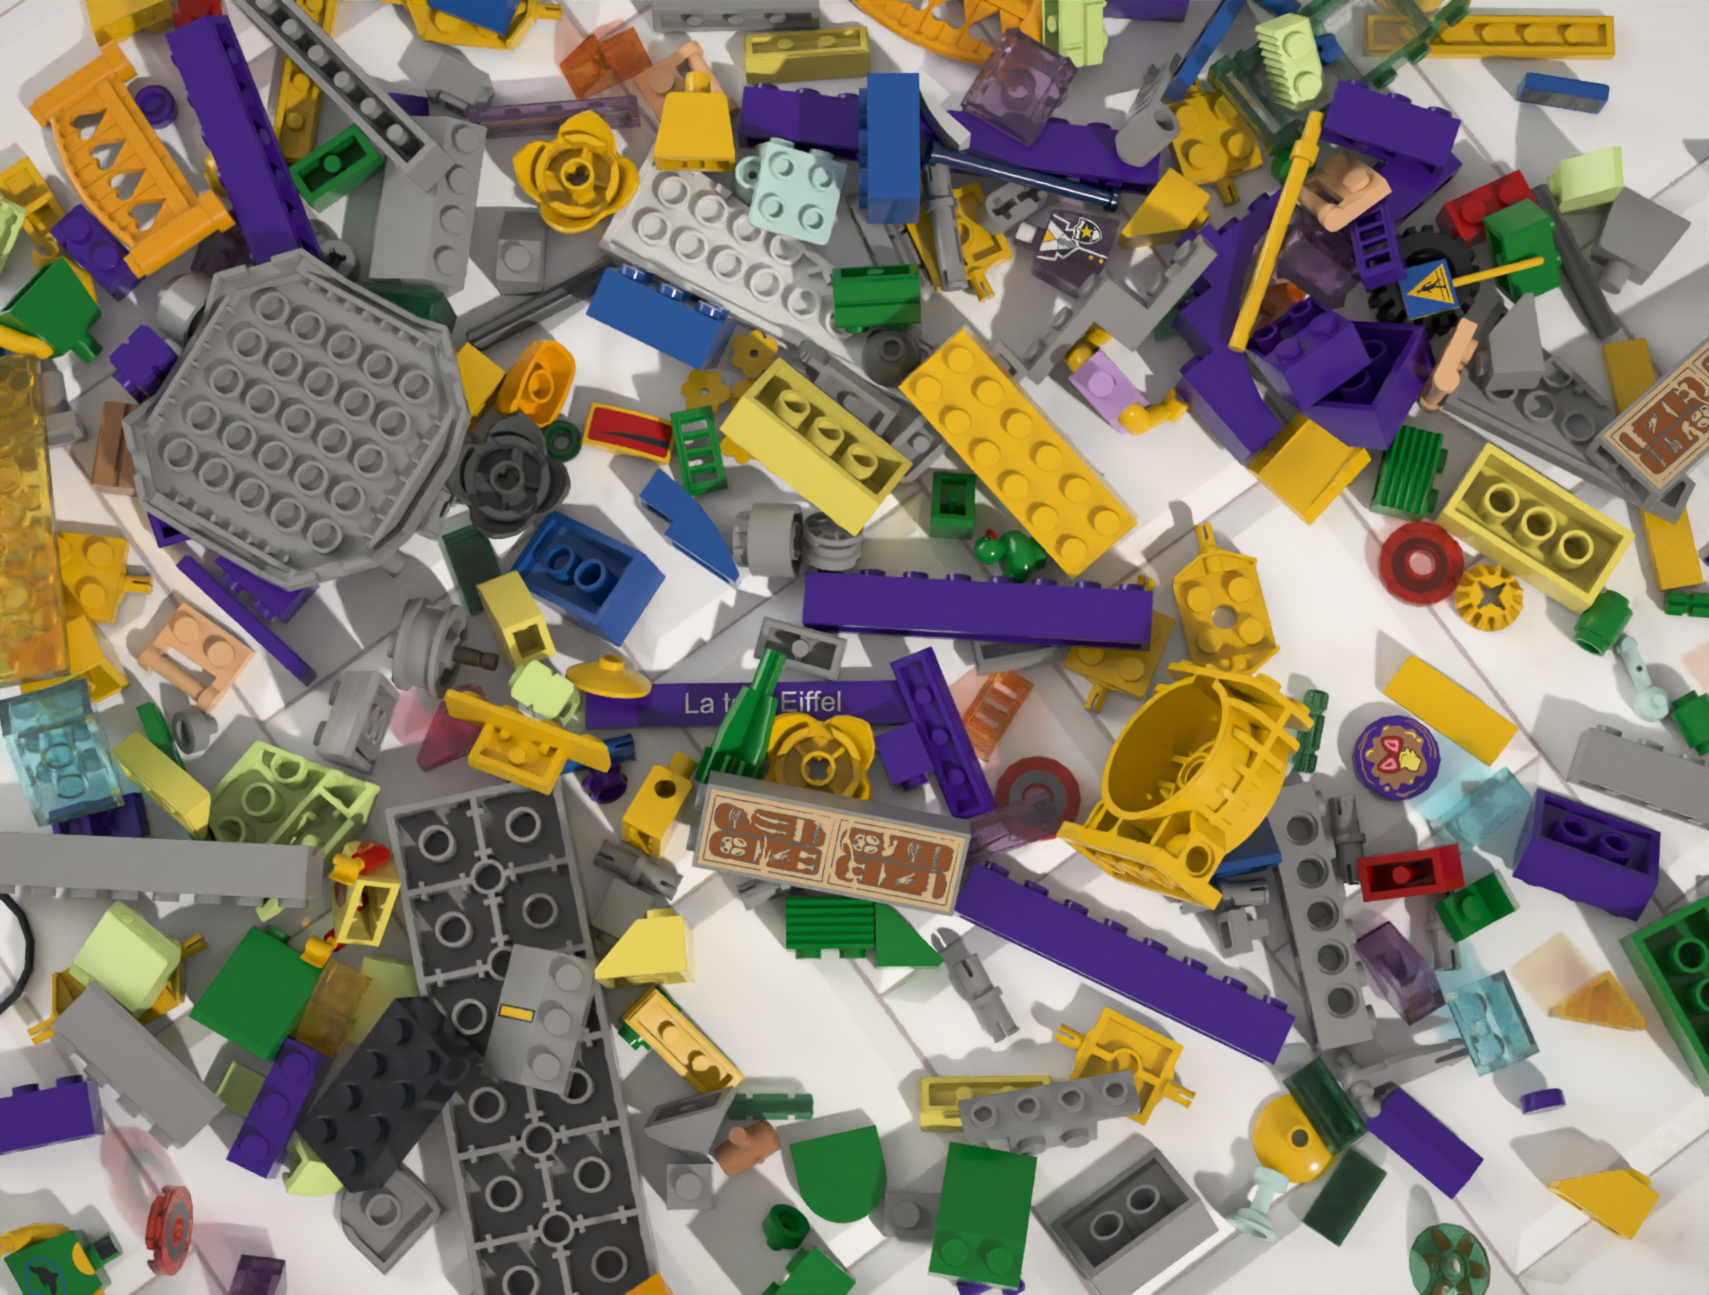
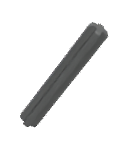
(1577, 270)
(537, 308)

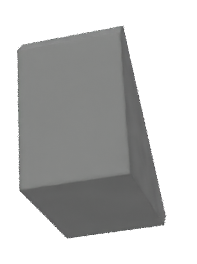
(691, 1122)

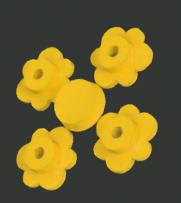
(719, 393)

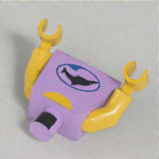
(1112, 391)

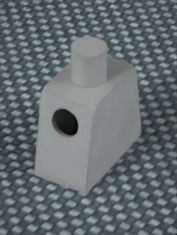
(1634, 239)

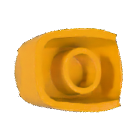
(538, 382)

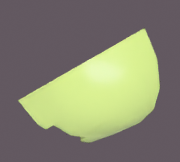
(307, 1171)

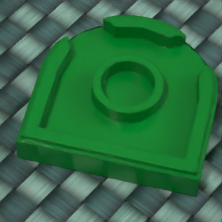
(841, 1174)

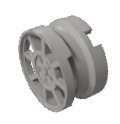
(829, 545)

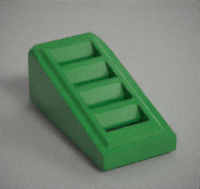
(690, 416)

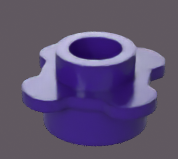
(606, 786)

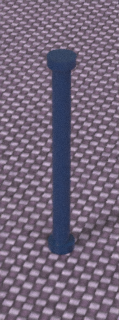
(1108, 199)

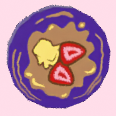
(1396, 758)

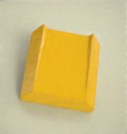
(123, 17)
(1307, 467)

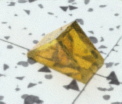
(1601, 1004)

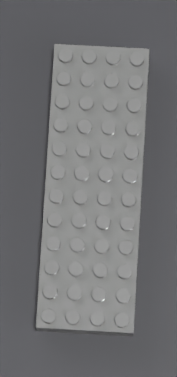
(538, 1175)

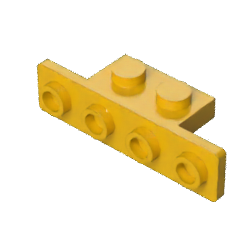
(521, 746)

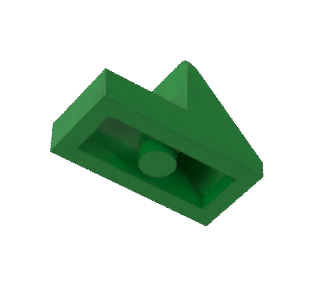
(1477, 906)

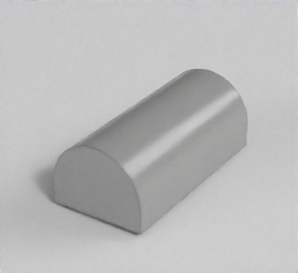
(805, 647)

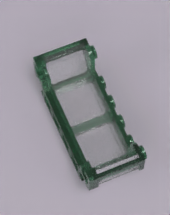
(1375, 41)

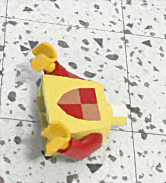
(362, 899)

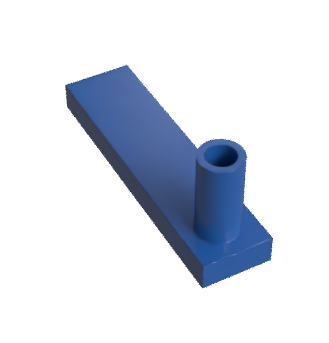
(1211, 36)

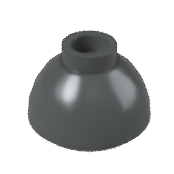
(890, 357)

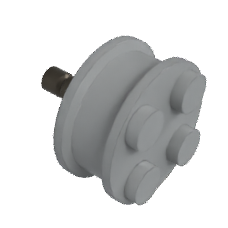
(433, 647)

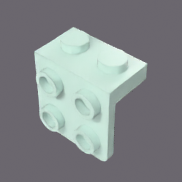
(796, 191)

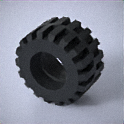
(1420, 249)

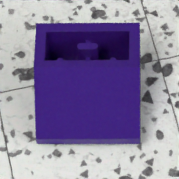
(1307, 352)

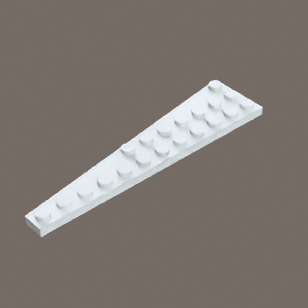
(702, 240)

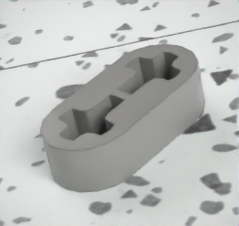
(1016, 210)

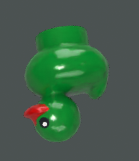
(1014, 550)

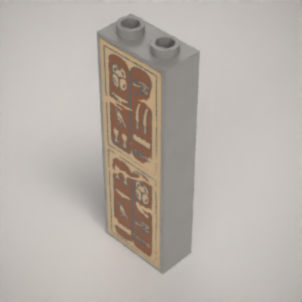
(1660, 433)
(829, 843)

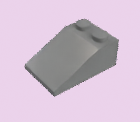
(357, 721)

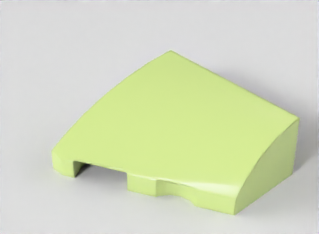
(390, 980)

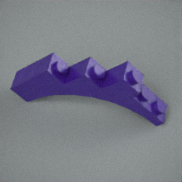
(1218, 378)

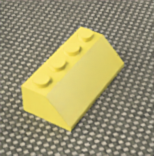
(650, 953)

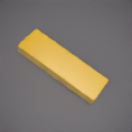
(1450, 710)

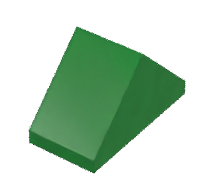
(952, 506)
(899, 944)

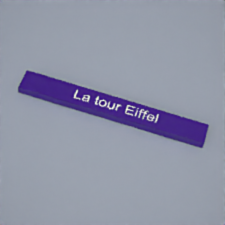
(707, 704)

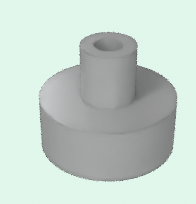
(193, 730)

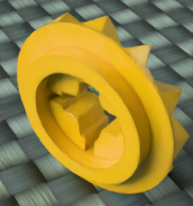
(1489, 617)

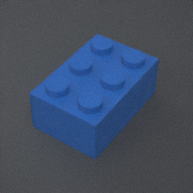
(890, 148)
(662, 316)

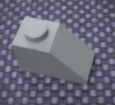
(521, 254)
(1512, 350)

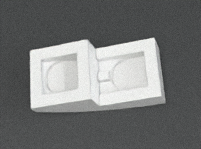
(934, 106)

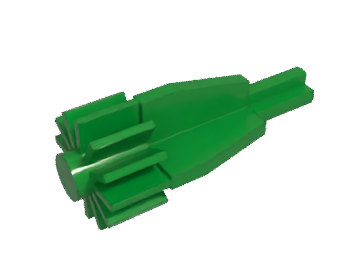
(747, 726)

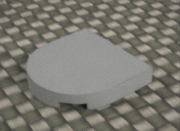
(389, 1219)

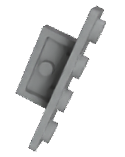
(1049, 1113)

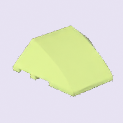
(289, 801)

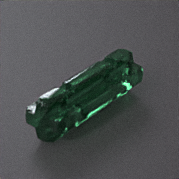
(1305, 758)
(772, 1106)

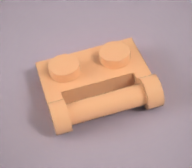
(665, 78)
(1349, 183)
(1450, 362)
(204, 645)

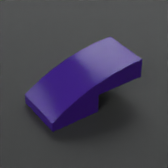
(120, 821)

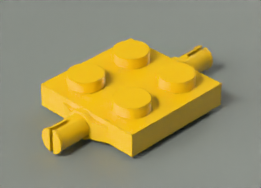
(1213, 142)
(979, 248)
(97, 576)
(1121, 669)
(1123, 1045)

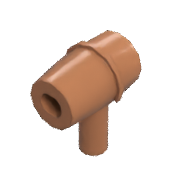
(747, 1147)

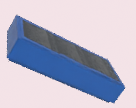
(1562, 93)

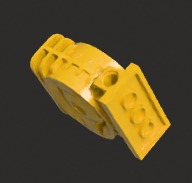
(1190, 780)

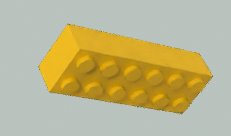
(1019, 452)

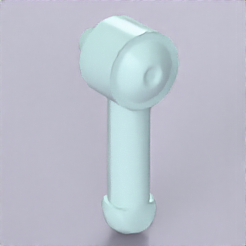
(1652, 701)

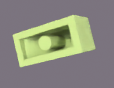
(1587, 181)

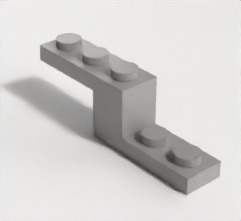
(1118, 308)

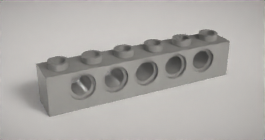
(1326, 1027)

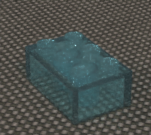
(61, 752)

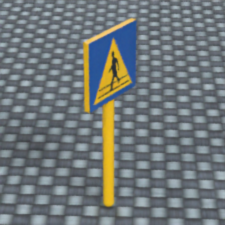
(1432, 290)

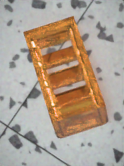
(984, 746)

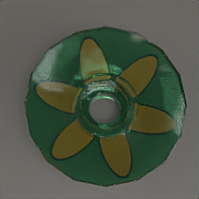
(1433, 1260)

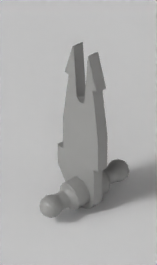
(1396, 1070)

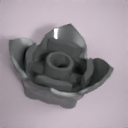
(509, 446)

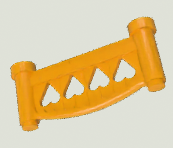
(956, 44)
(183, 216)

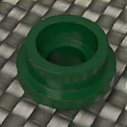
(565, 429)

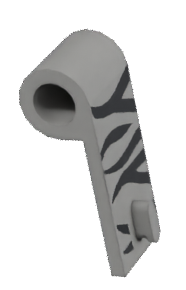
(1149, 122)

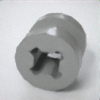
(340, 250)

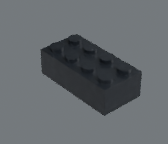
(388, 1093)

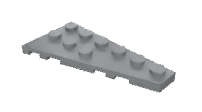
(1550, 421)

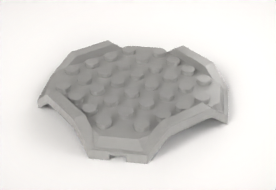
(300, 424)

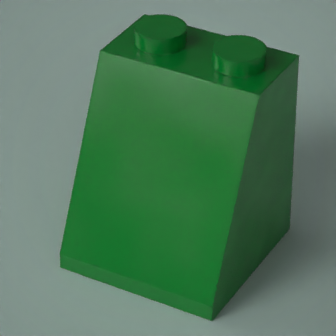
(259, 993)

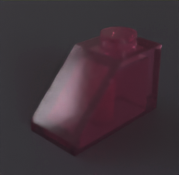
(447, 736)

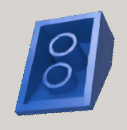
(588, 577)

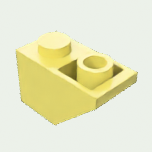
(515, 620)

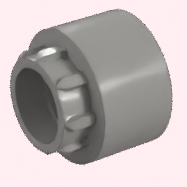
(182, 305)
(769, 539)

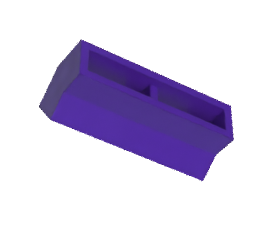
(1424, 1143)

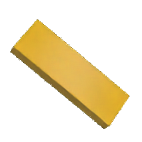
(681, 1043)

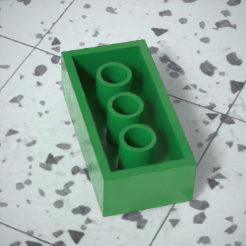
(1674, 970)

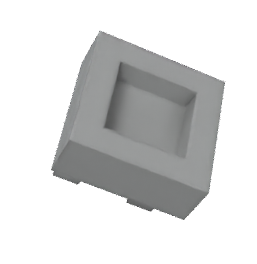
(1237, 932)

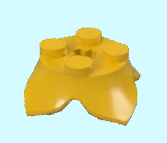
(581, 146)
(841, 742)

